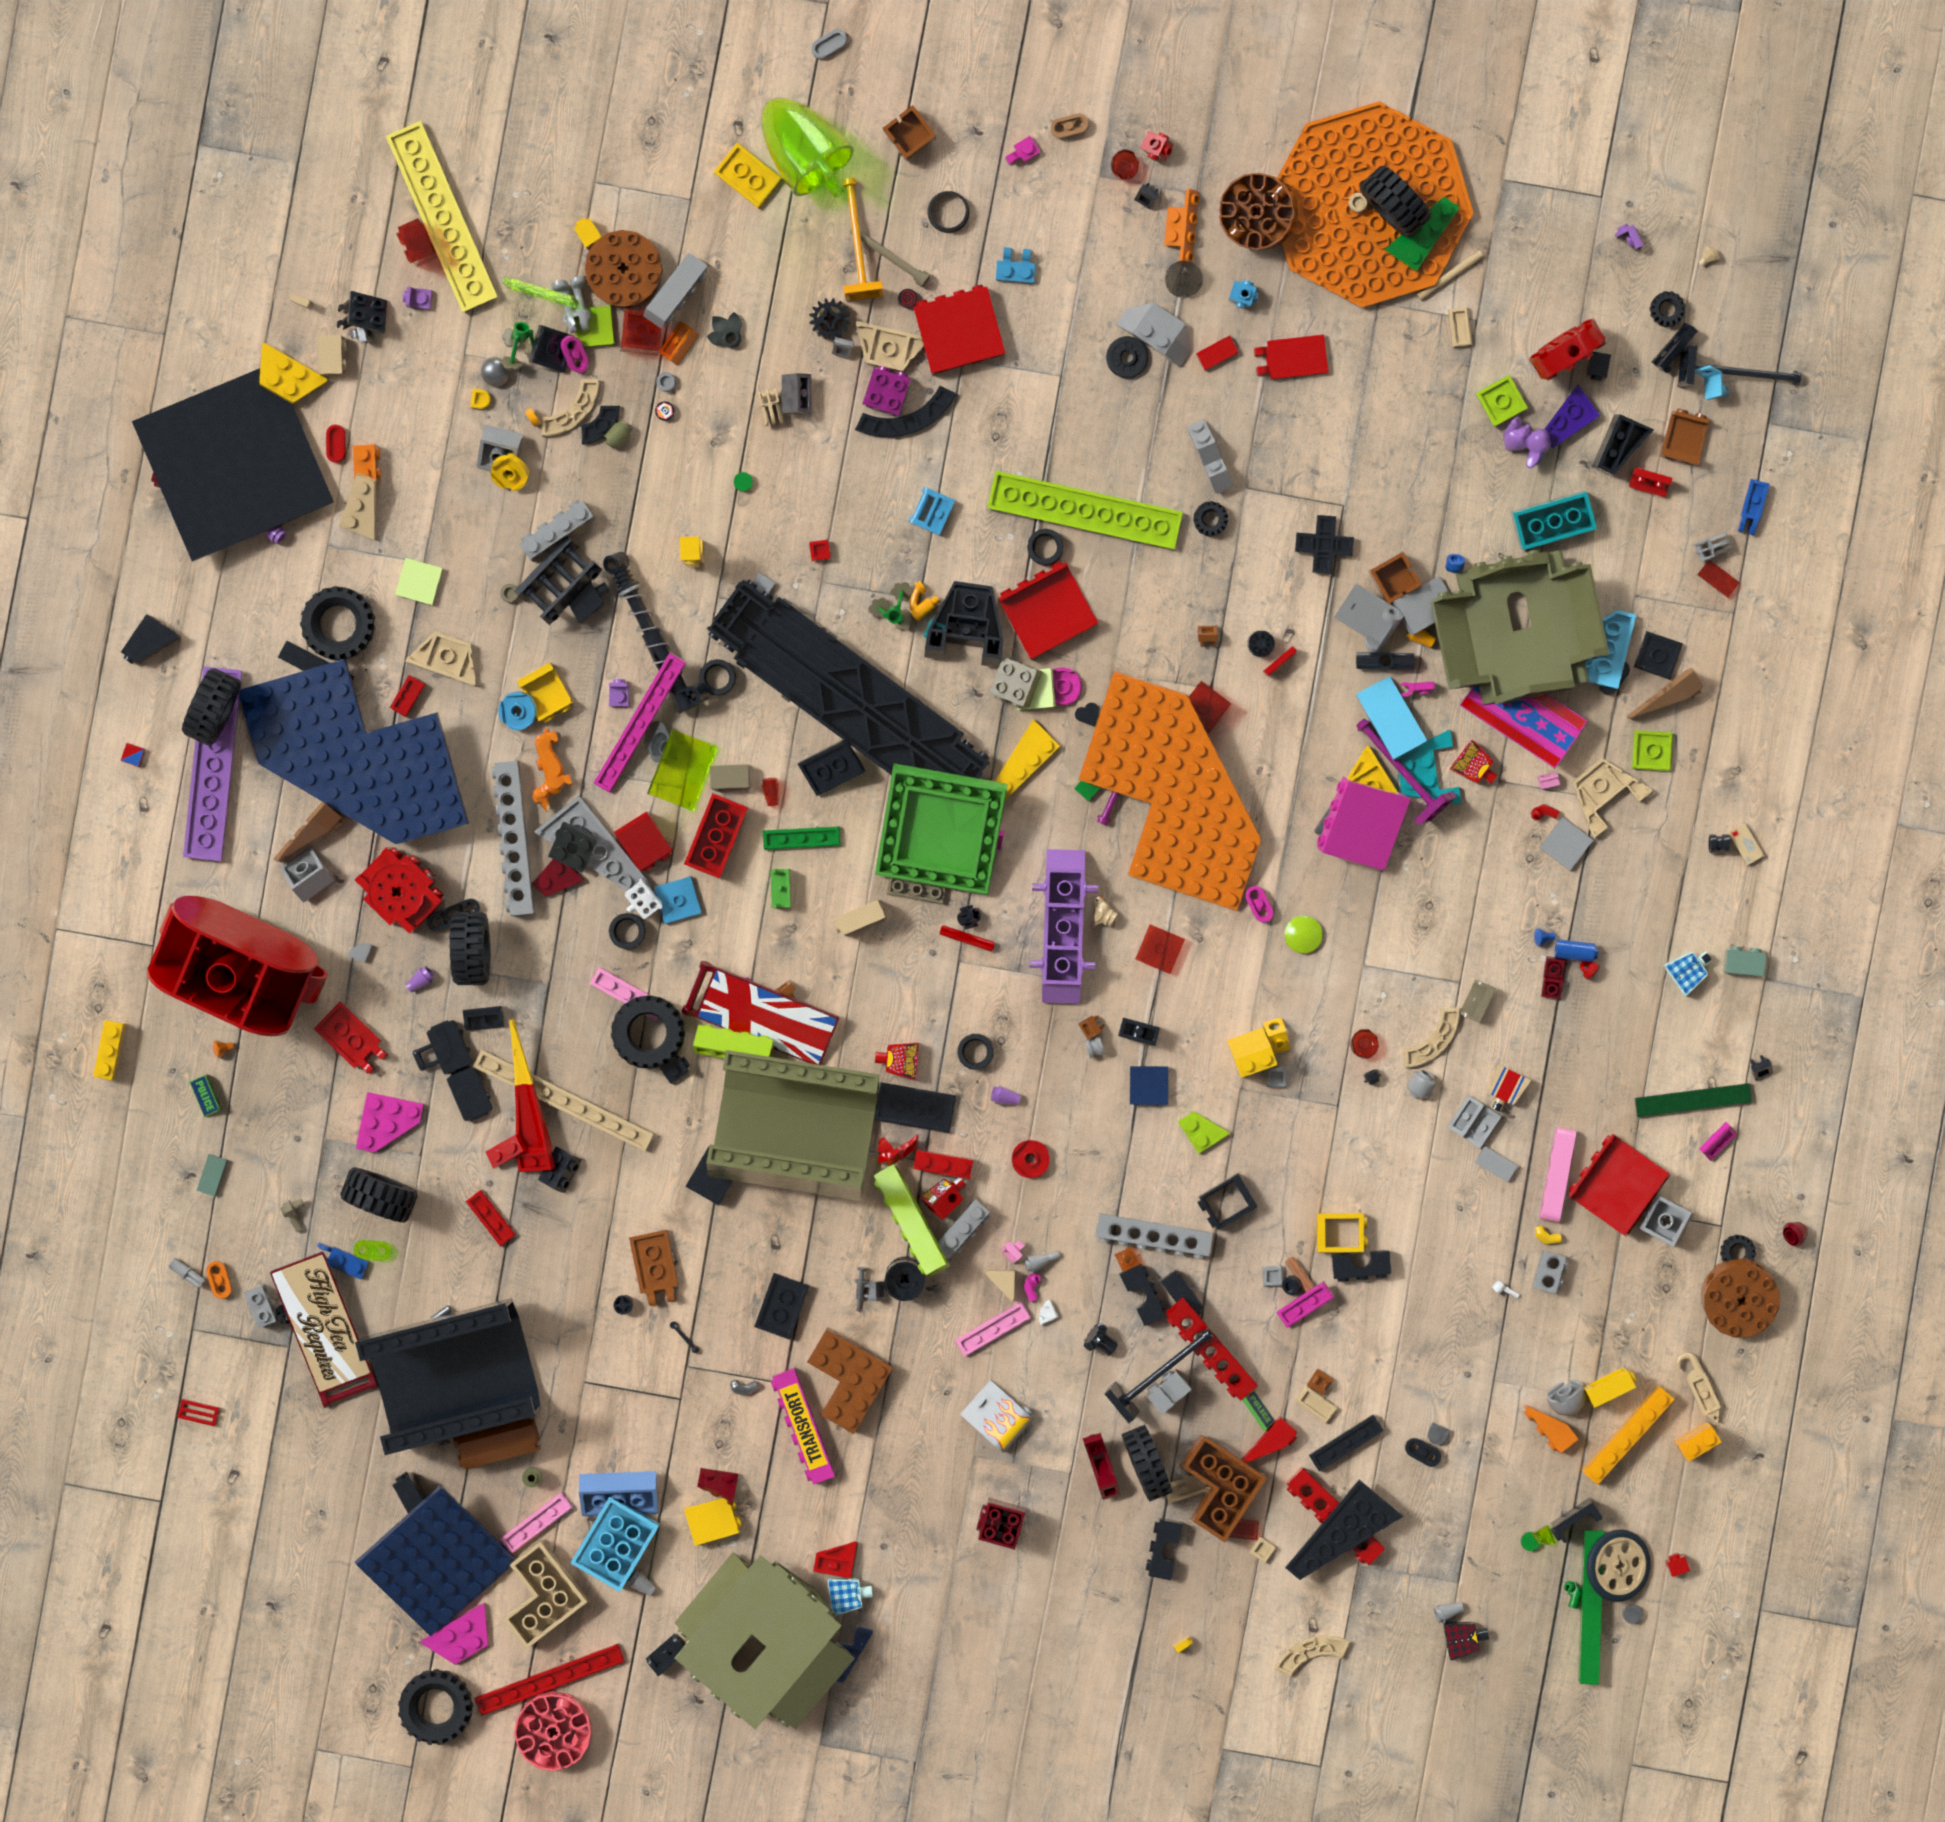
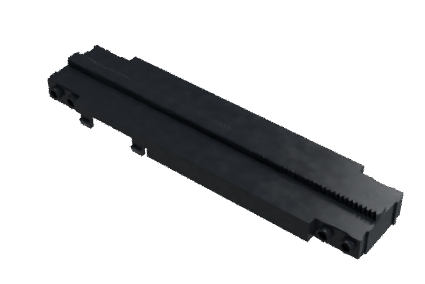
(839, 686)

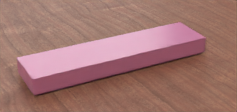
(617, 988)
(993, 1329)
(536, 1523)

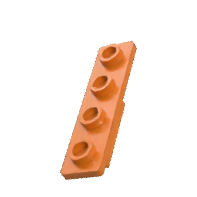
(1182, 224)

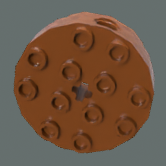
(1277, 211)
(635, 253)
(1747, 1281)

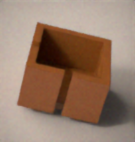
(910, 134)
(1394, 578)

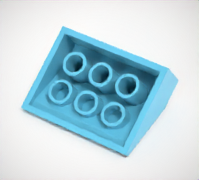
(615, 1543)

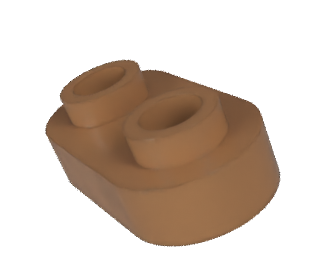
(1069, 125)

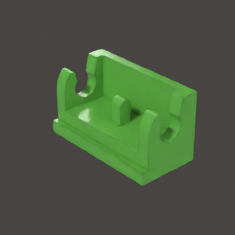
(780, 888)

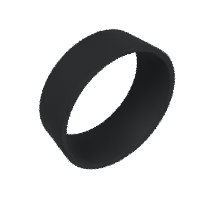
(952, 229)

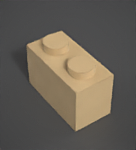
(331, 355)

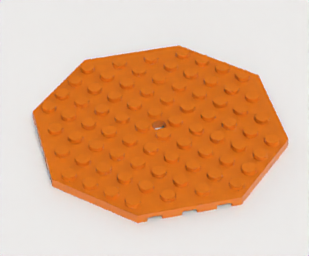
(1347, 248)

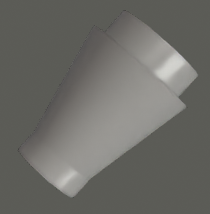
(639, 1582)
(1448, 1611)

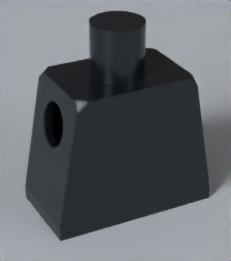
(588, 601)

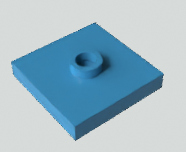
(678, 900)

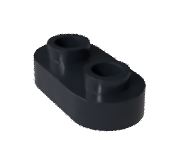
(1422, 1452)

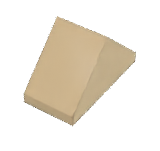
(1003, 1280)

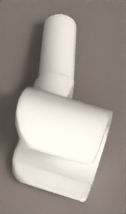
(1499, 1287)

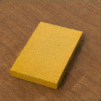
(747, 175)

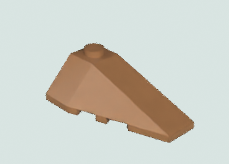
(1679, 689)
(319, 823)

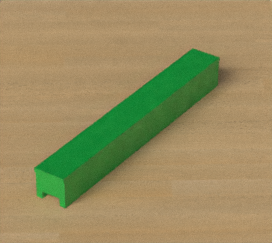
(1589, 1618)

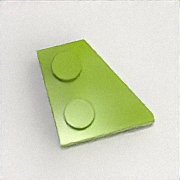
(1201, 1131)

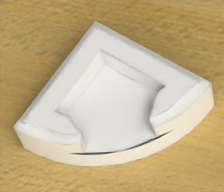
(1047, 1312)

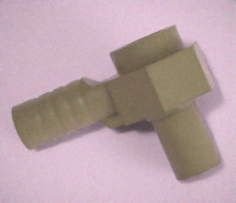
(289, 1210)

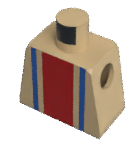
(1506, 1087)

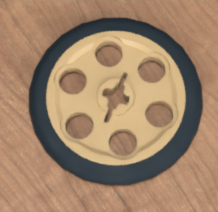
(1639, 1574)

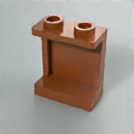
(1685, 437)

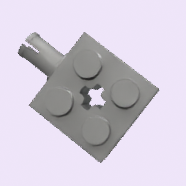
(1663, 1209)

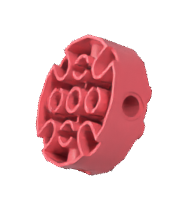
(535, 1737)

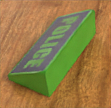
(205, 1095)
(1258, 1410)

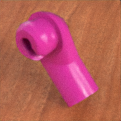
(1030, 1285)

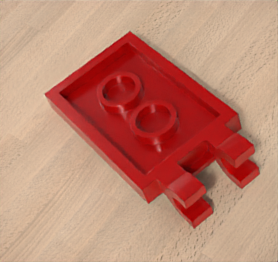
(1293, 357)
(350, 1037)

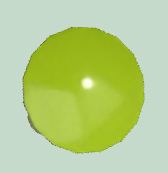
(1303, 934)

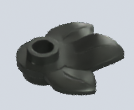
(724, 328)

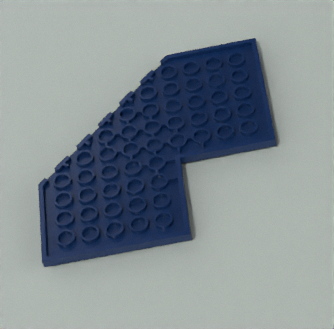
(385, 779)

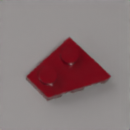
(556, 878)
(718, 1483)

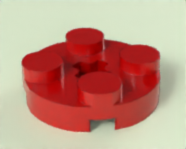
(1041, 1158)

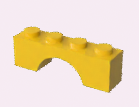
(692, 551)

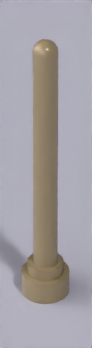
(919, 276)

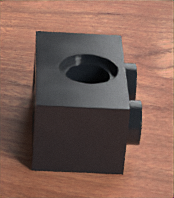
(1138, 1031)

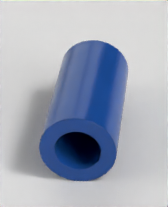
(1575, 950)

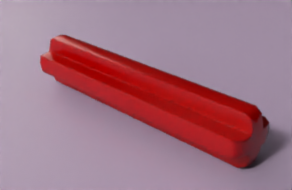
(967, 938)

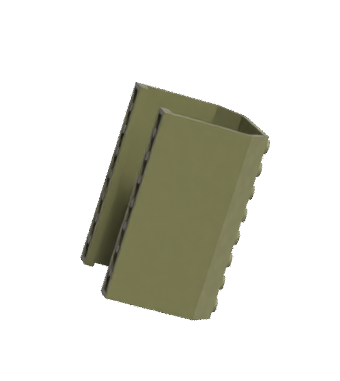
(794, 1125)

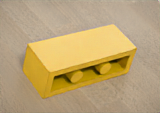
(109, 1050)

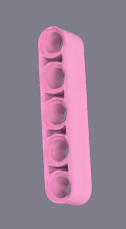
(1557, 1174)

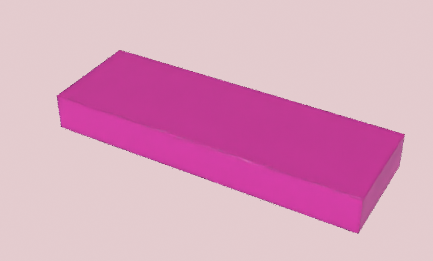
(1305, 1304)

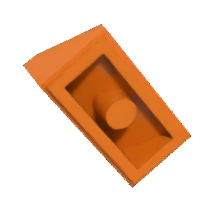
(678, 343)

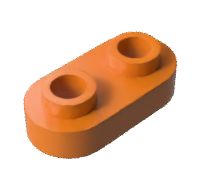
(219, 1279)

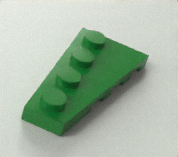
(1415, 249)

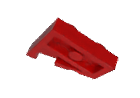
(836, 1561)

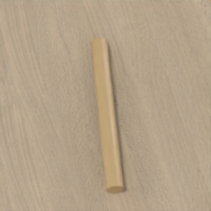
(1451, 274)

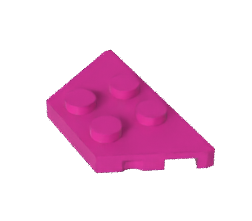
(461, 1636)

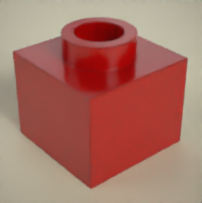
(1677, 1564)

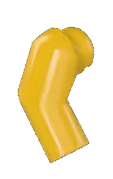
(1545, 1237)

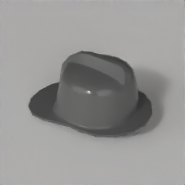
(656, 739)

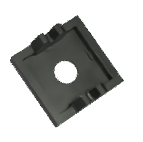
(578, 836)

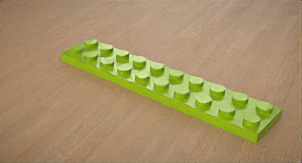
(1084, 510)

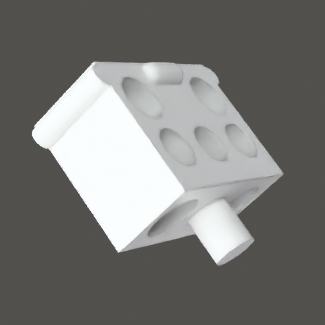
(644, 894)

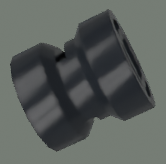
(1719, 843)

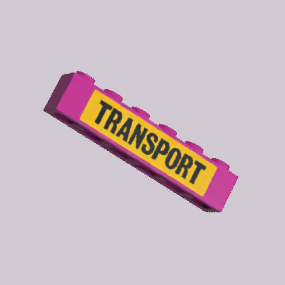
(803, 1425)

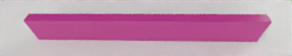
(640, 722)

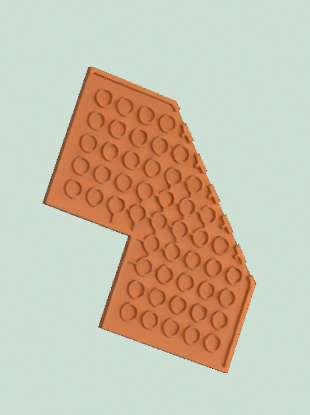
(1160, 753)

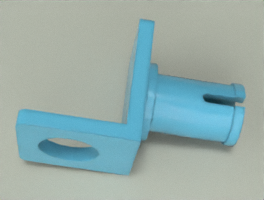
(1713, 382)

